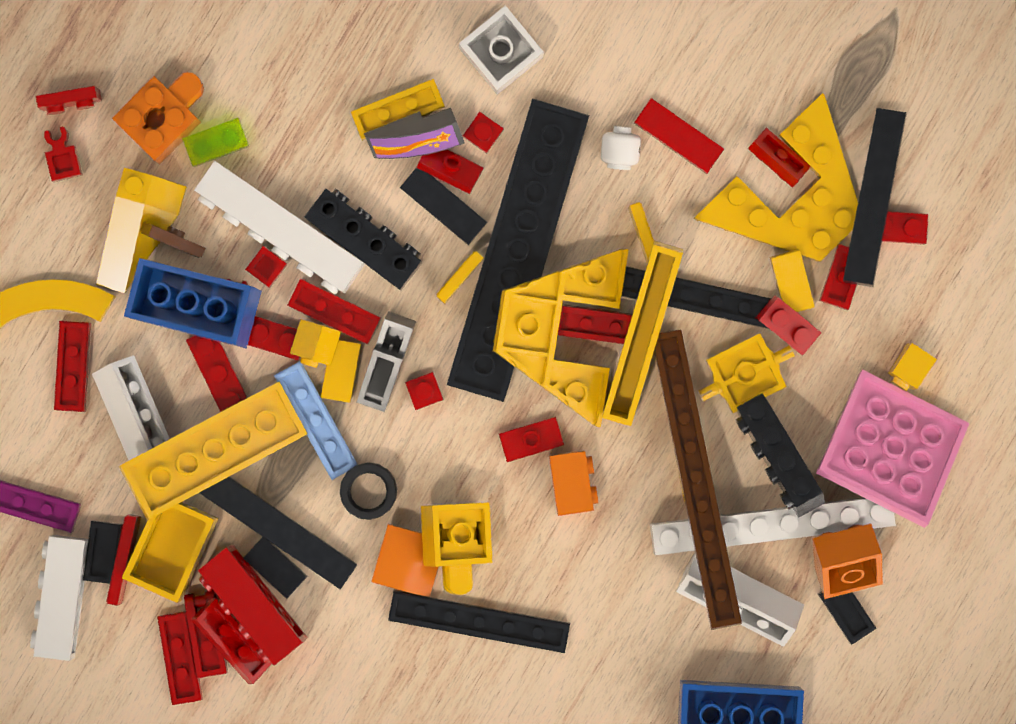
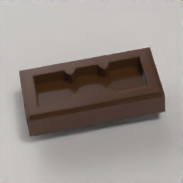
(173, 238)

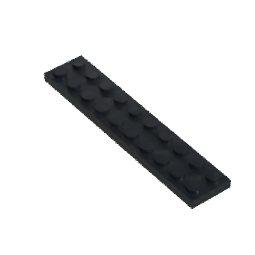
(518, 240)

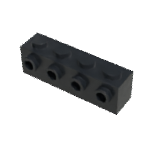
(363, 239)
(780, 455)

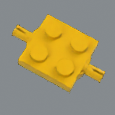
(746, 372)

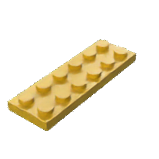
(212, 450)

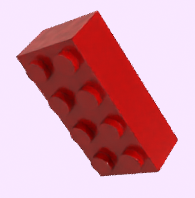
(252, 605)

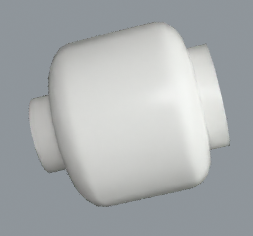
(620, 148)

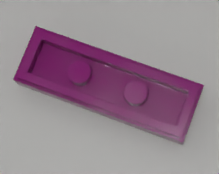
(38, 506)

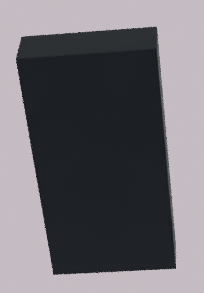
(101, 551)
(275, 567)
(849, 616)

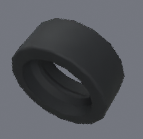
(352, 507)

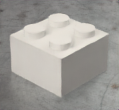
(501, 50)

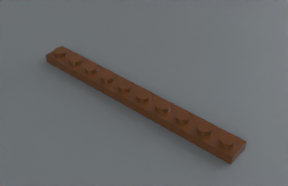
(696, 481)

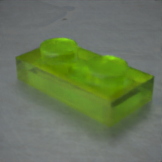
(215, 142)

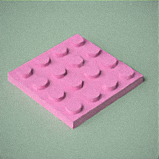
(893, 448)

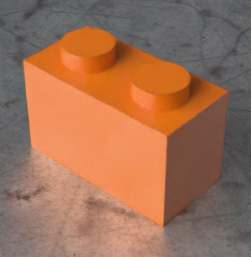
(572, 482)

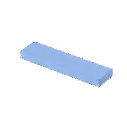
(316, 420)

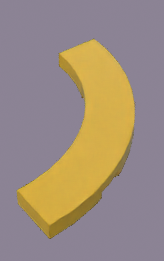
(53, 295)

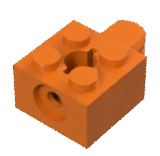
(161, 115)

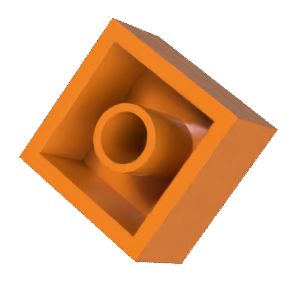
(847, 560)

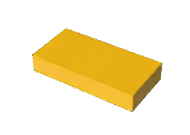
(642, 228)
(459, 277)
(792, 280)
(341, 373)

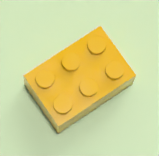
(170, 551)

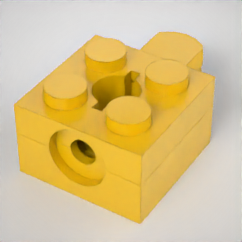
(463, 545)

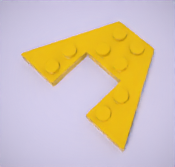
(818, 217)
(530, 327)

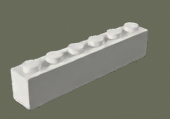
(279, 227)

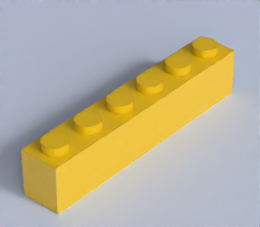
(642, 333)

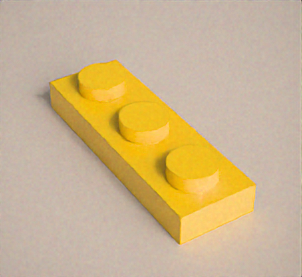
(420, 98)

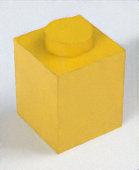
(314, 343)
(911, 367)

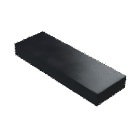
(443, 205)

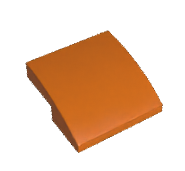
(402, 564)

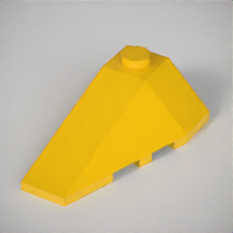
(137, 200)

